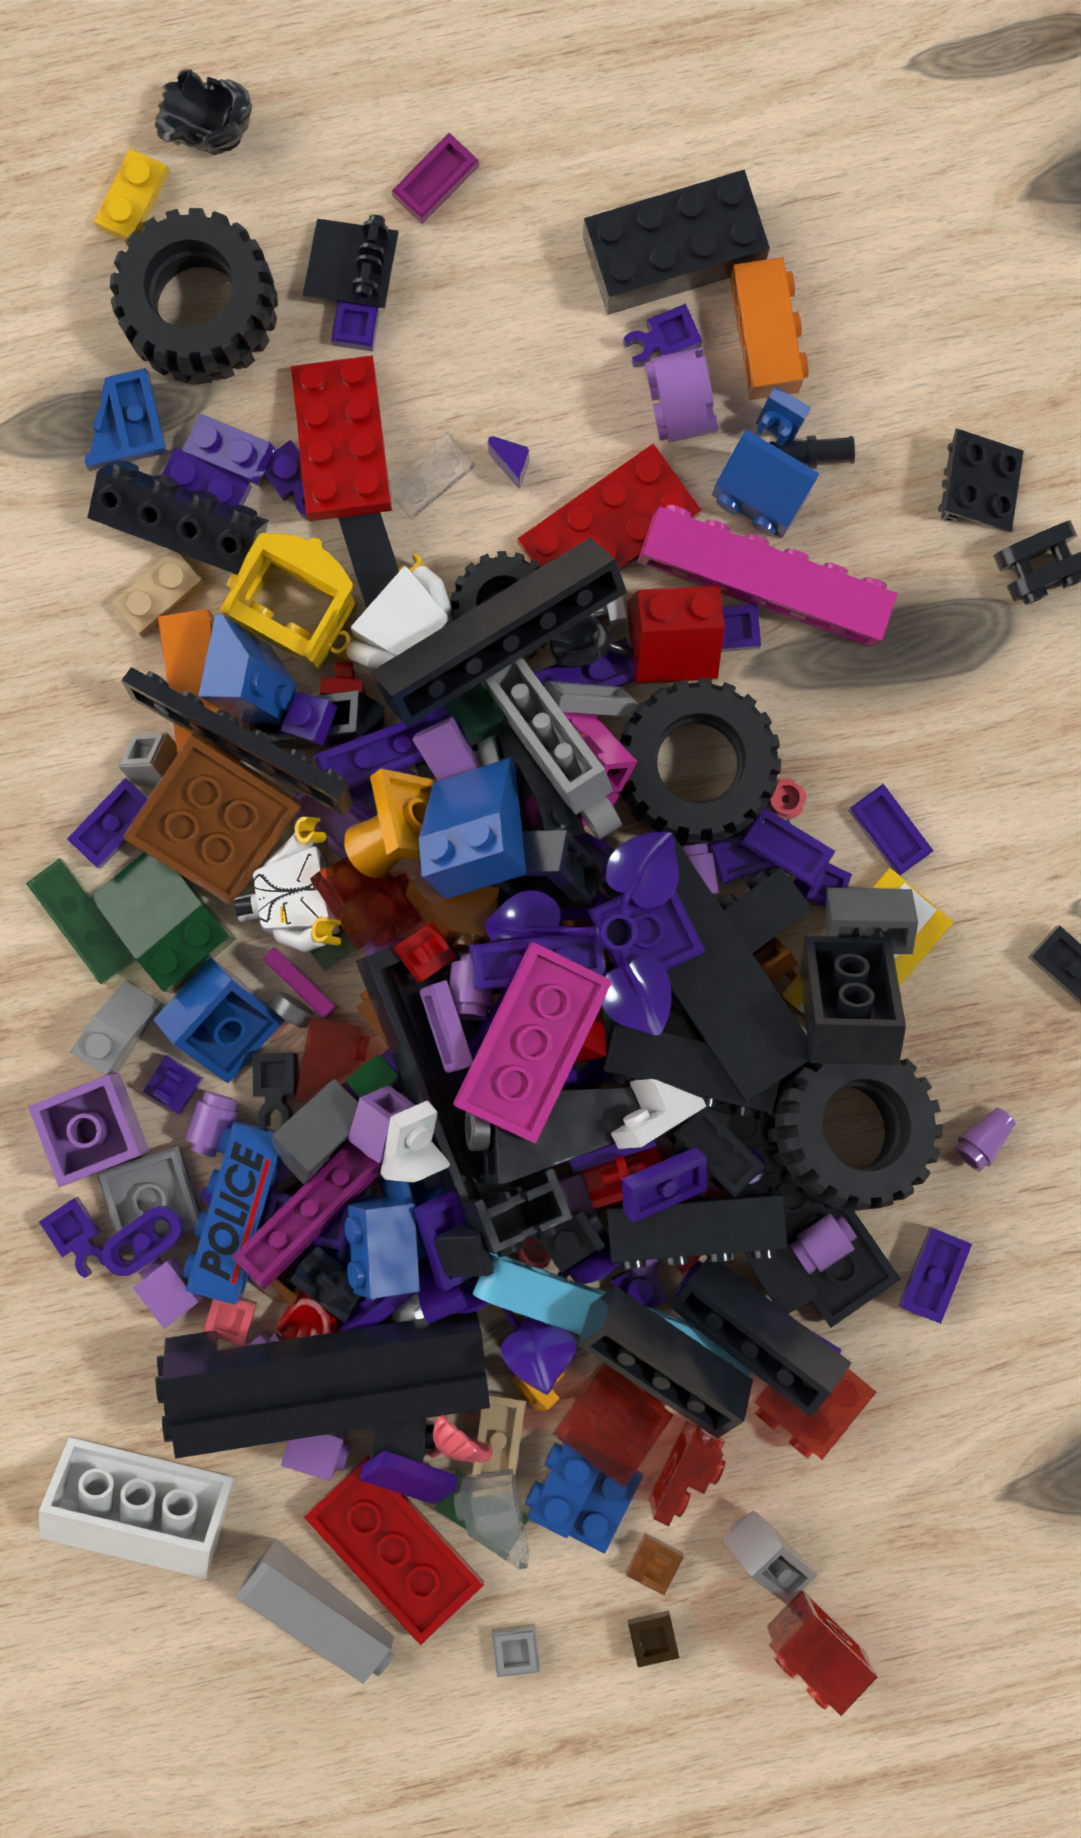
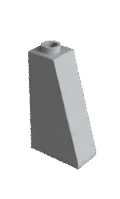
(316, 1613)

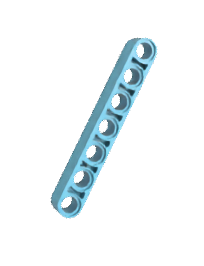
(560, 1300)

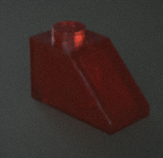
(329, 1054)

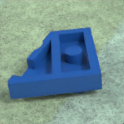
(127, 421)

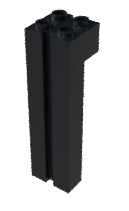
(500, 1210)
(317, 1383)

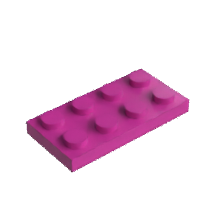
(532, 1042)

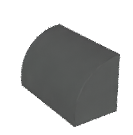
(873, 914)
(316, 1131)

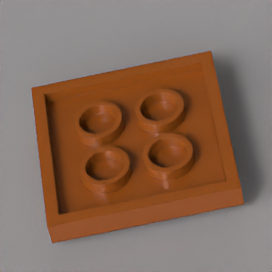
(212, 819)

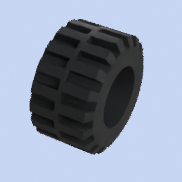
(487, 577)

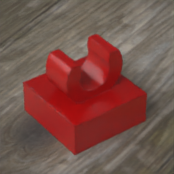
(343, 681)
(424, 952)

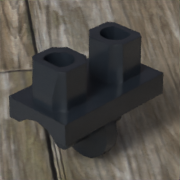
(324, 1281)

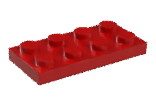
(341, 438)
(612, 511)
(395, 1552)

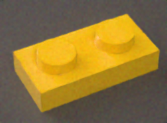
(131, 195)

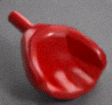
(306, 1319)

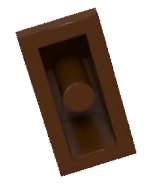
(457, 918)

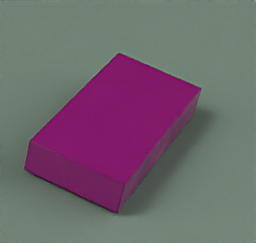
(435, 178)
(300, 982)

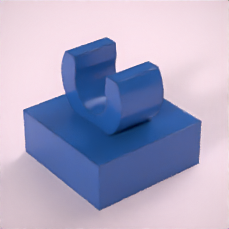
(782, 416)

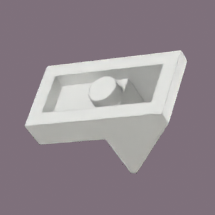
(660, 1110)
(409, 1145)

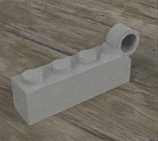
(555, 745)

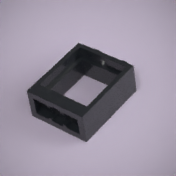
(557, 868)

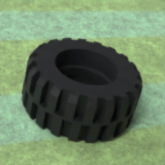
(184, 244)
(739, 723)
(906, 1145)

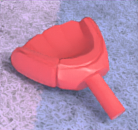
(456, 1444)

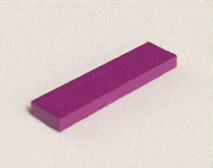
(306, 1214)

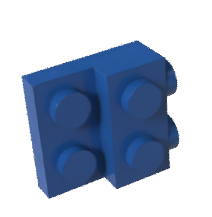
(579, 1499)

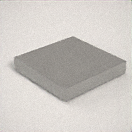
(150, 1183)

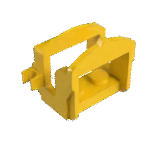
(307, 564)

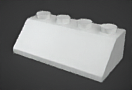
(135, 1507)

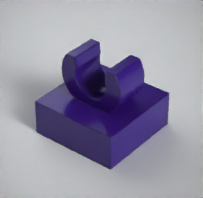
(173, 1084)

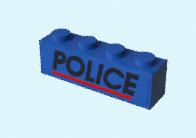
(235, 1212)

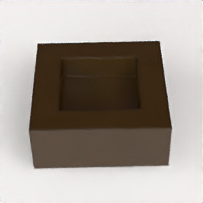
(653, 1639)

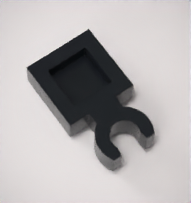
(275, 1079)

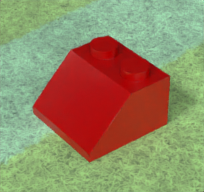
(676, 634)

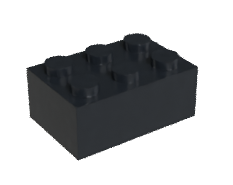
(852, 1000)

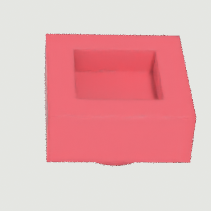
(231, 1320)

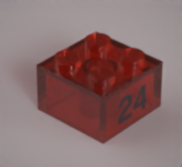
(820, 1653)

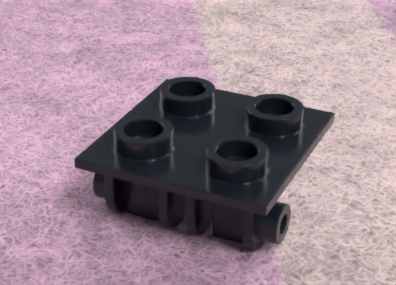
(351, 262)
(981, 481)

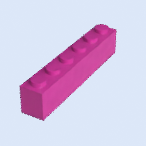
(767, 576)

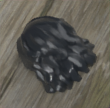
(202, 113)

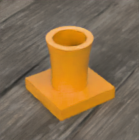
(395, 831)

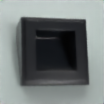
(463, 1252)

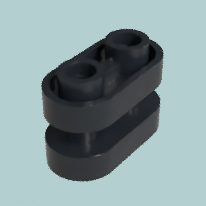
(1033, 585)

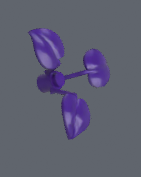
(646, 874)
(537, 1349)

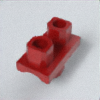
(605, 1180)

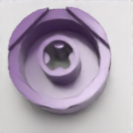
(685, 395)

